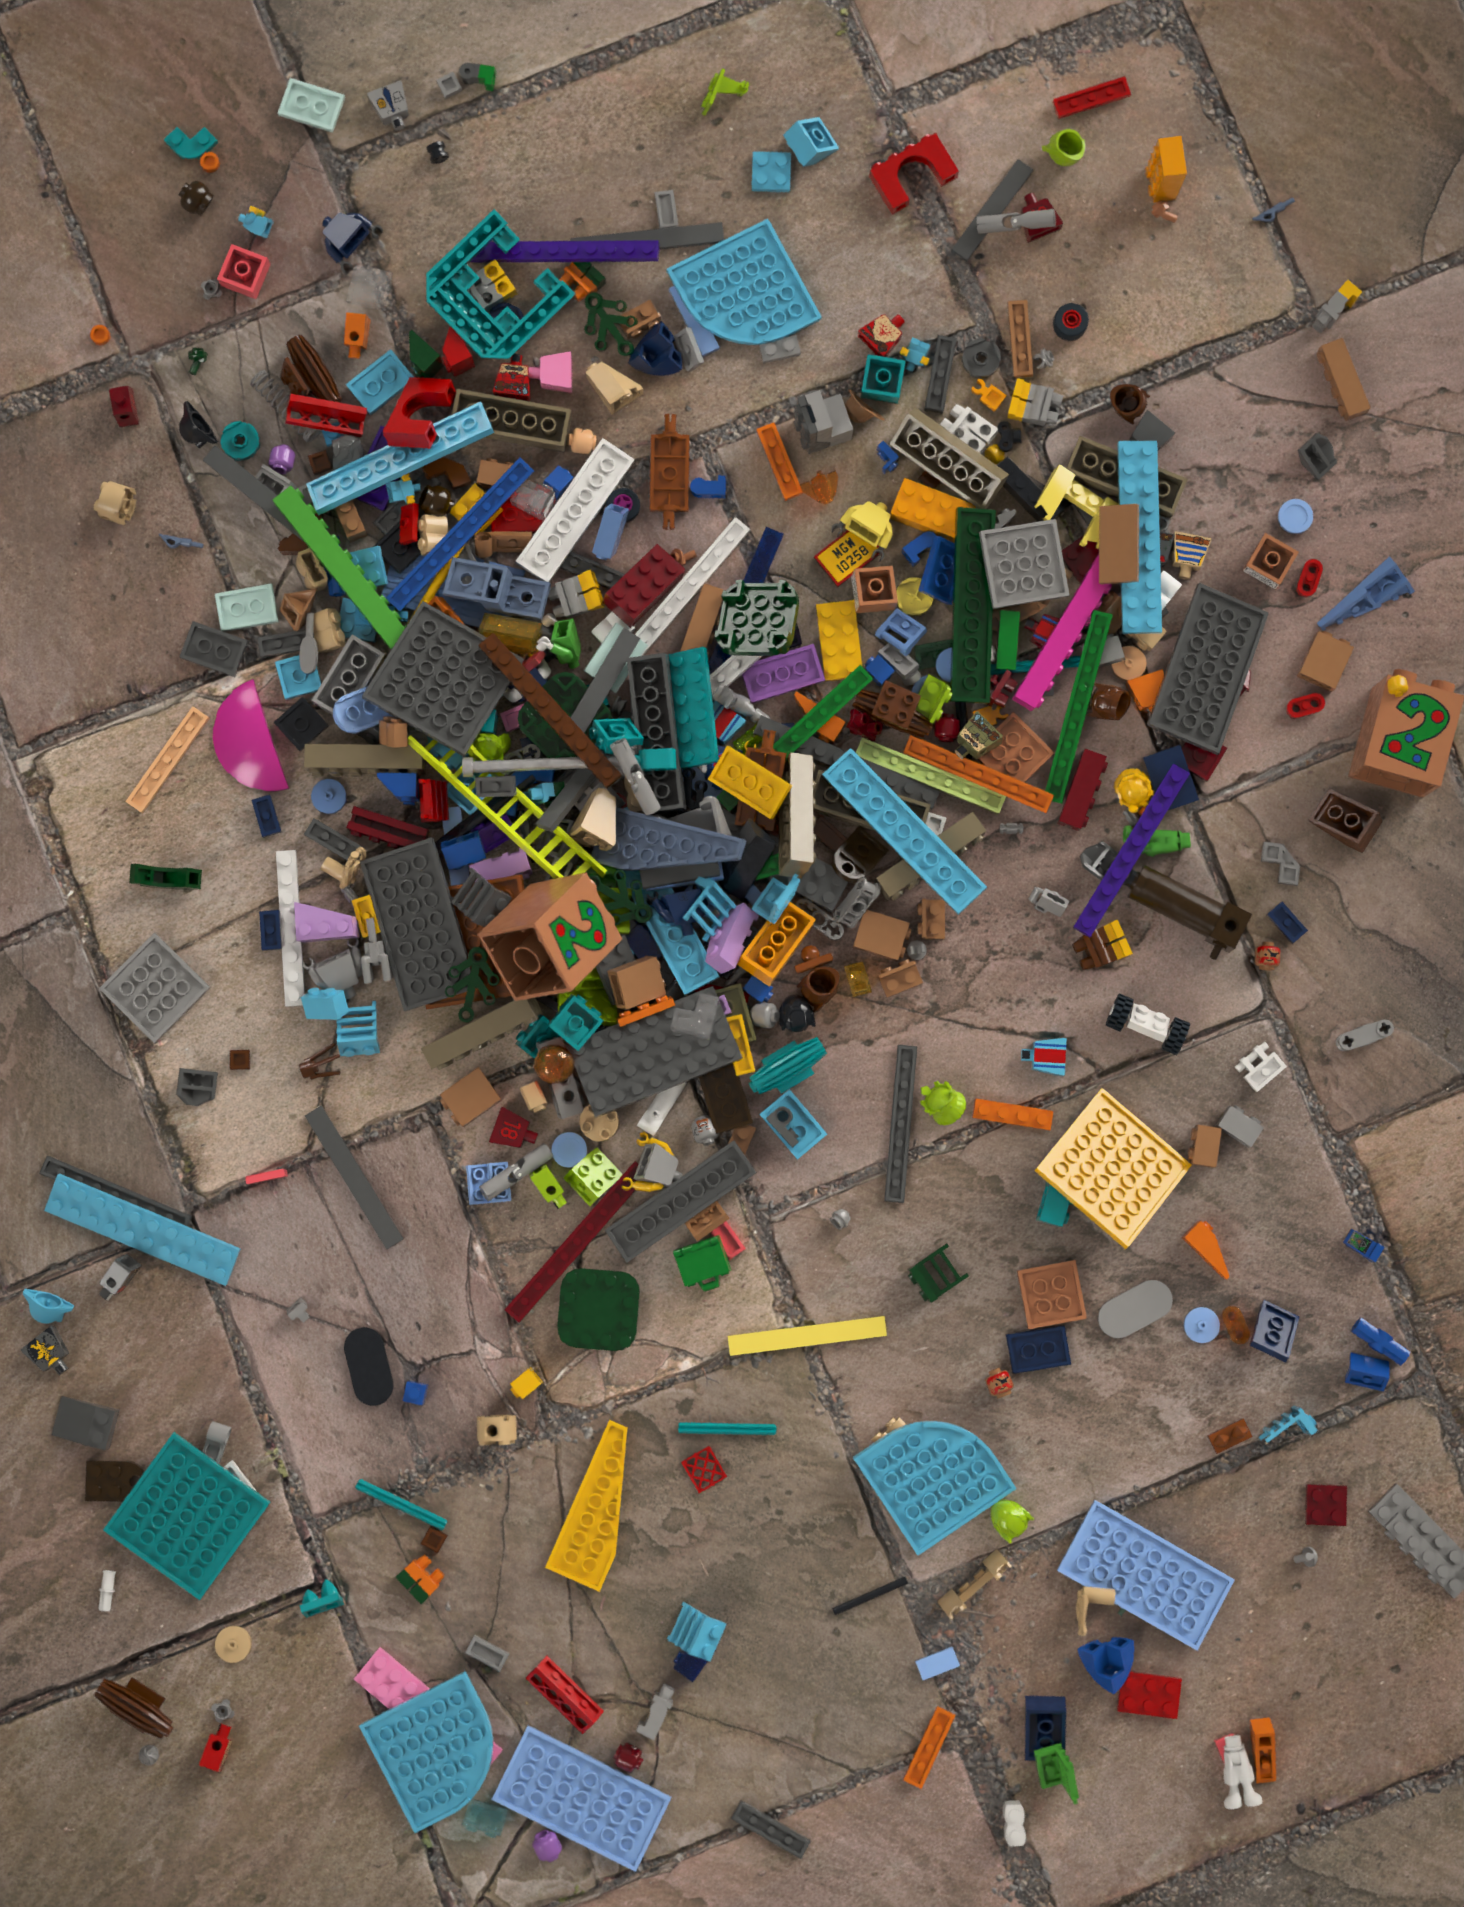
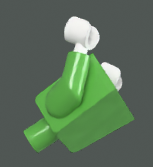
(564, 640)

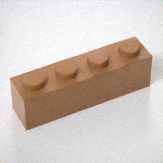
(1343, 379)
(704, 619)

